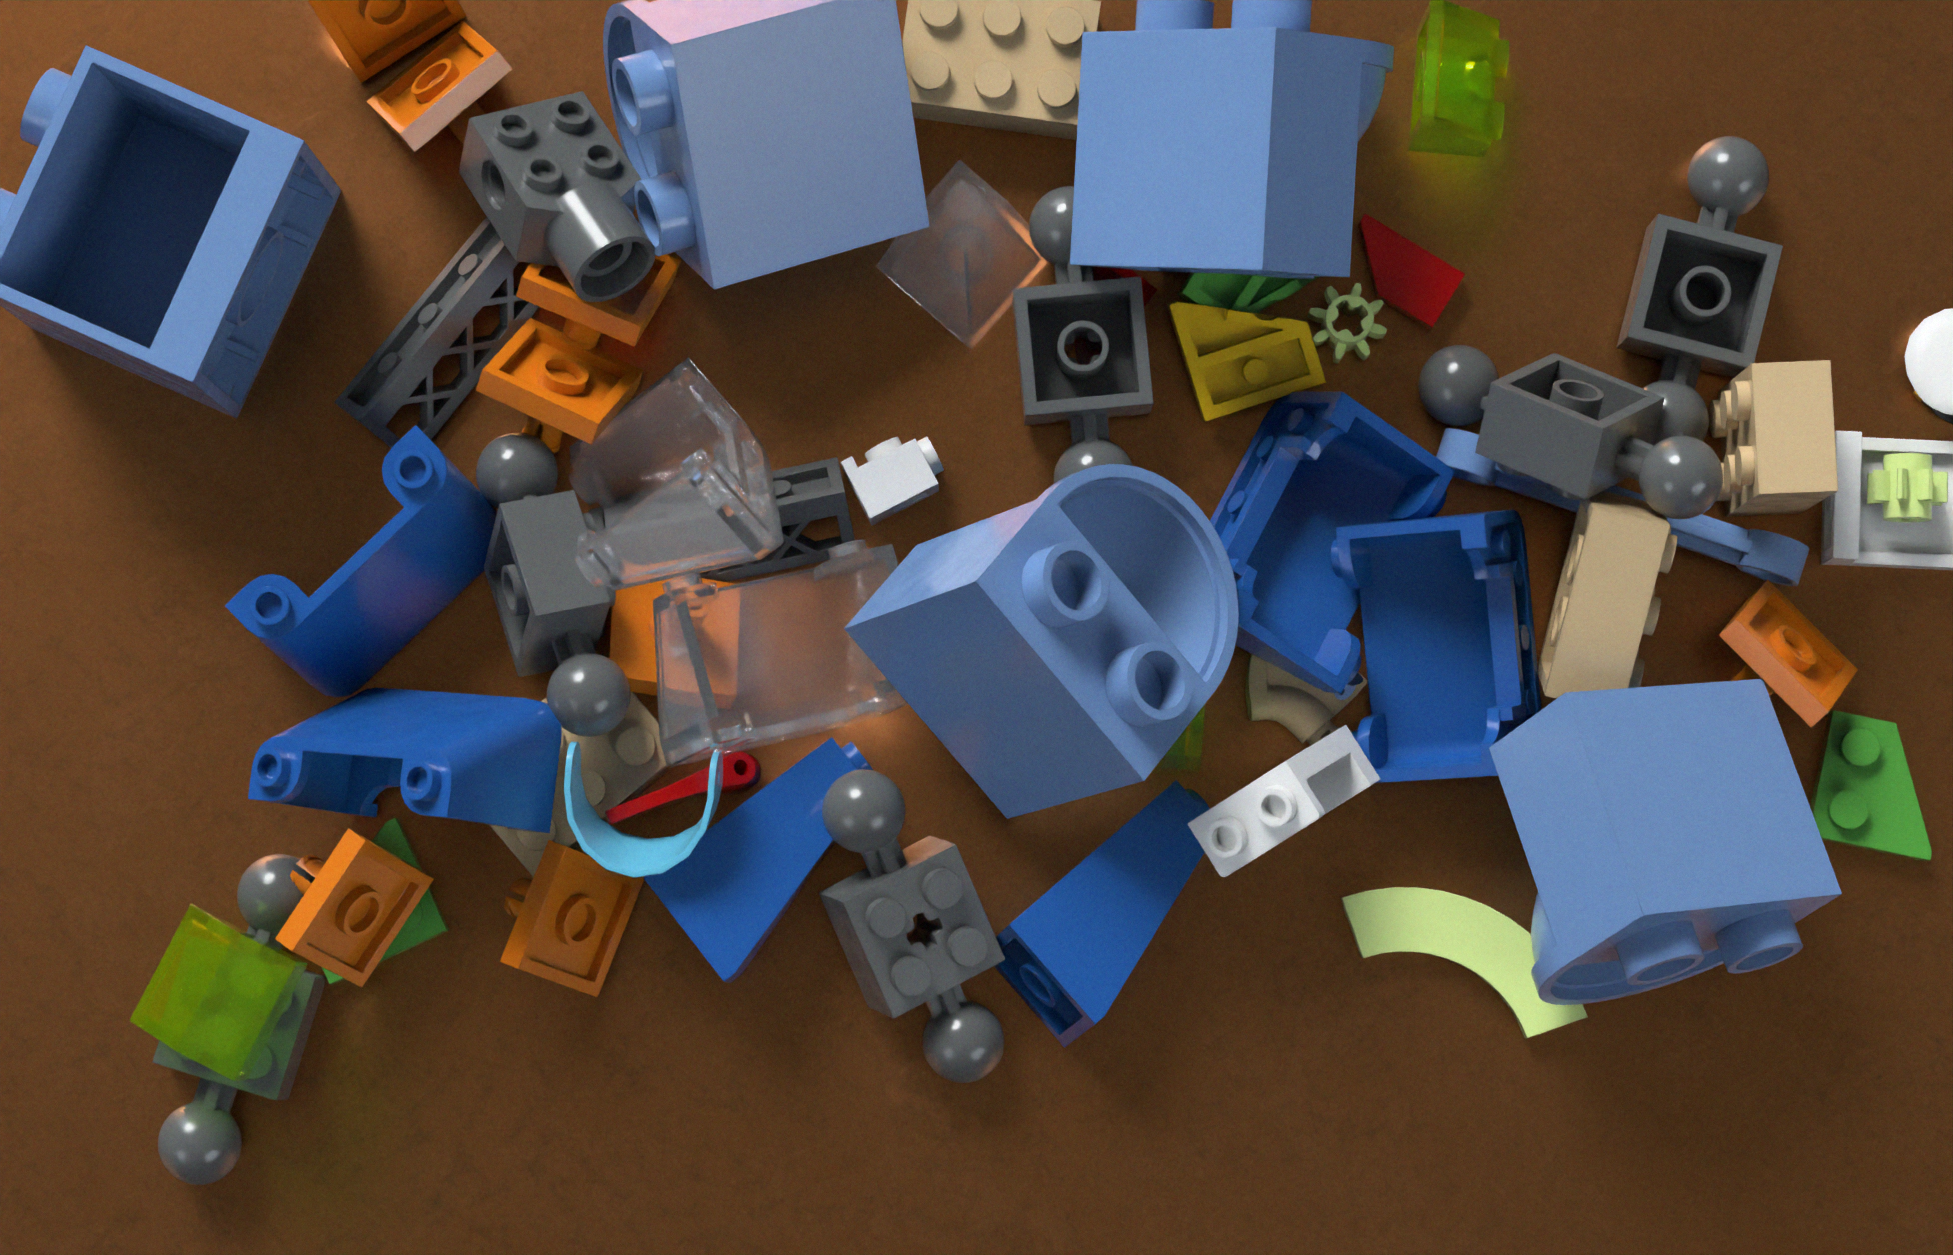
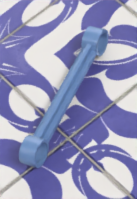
(1751, 550)

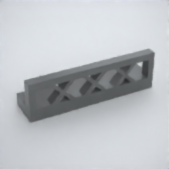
(432, 331)
(802, 495)

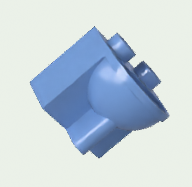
(764, 129)
(1222, 141)
(1060, 635)
(1660, 837)

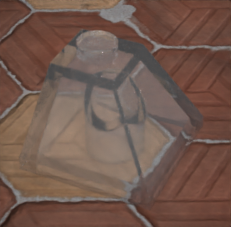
(966, 258)

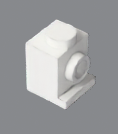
(893, 476)

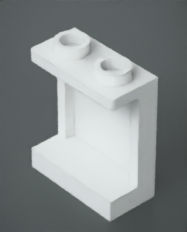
(1856, 530)
(1283, 801)

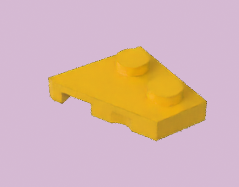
(1243, 356)

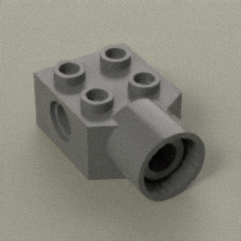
(560, 193)

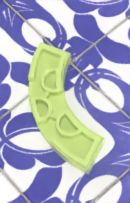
(1463, 933)

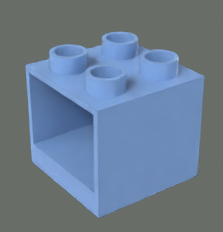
(158, 228)

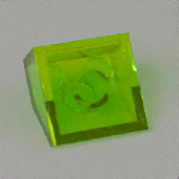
(1455, 81)
(218, 994)

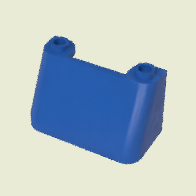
(1309, 470)
(387, 586)
(1442, 640)
(447, 752)

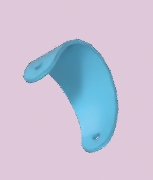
(626, 852)

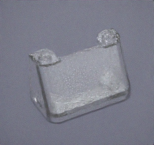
(676, 485)
(767, 657)

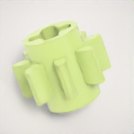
(1350, 306)
(1907, 487)

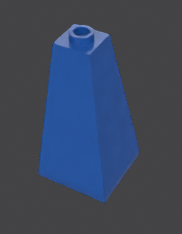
(755, 861)
(1095, 923)

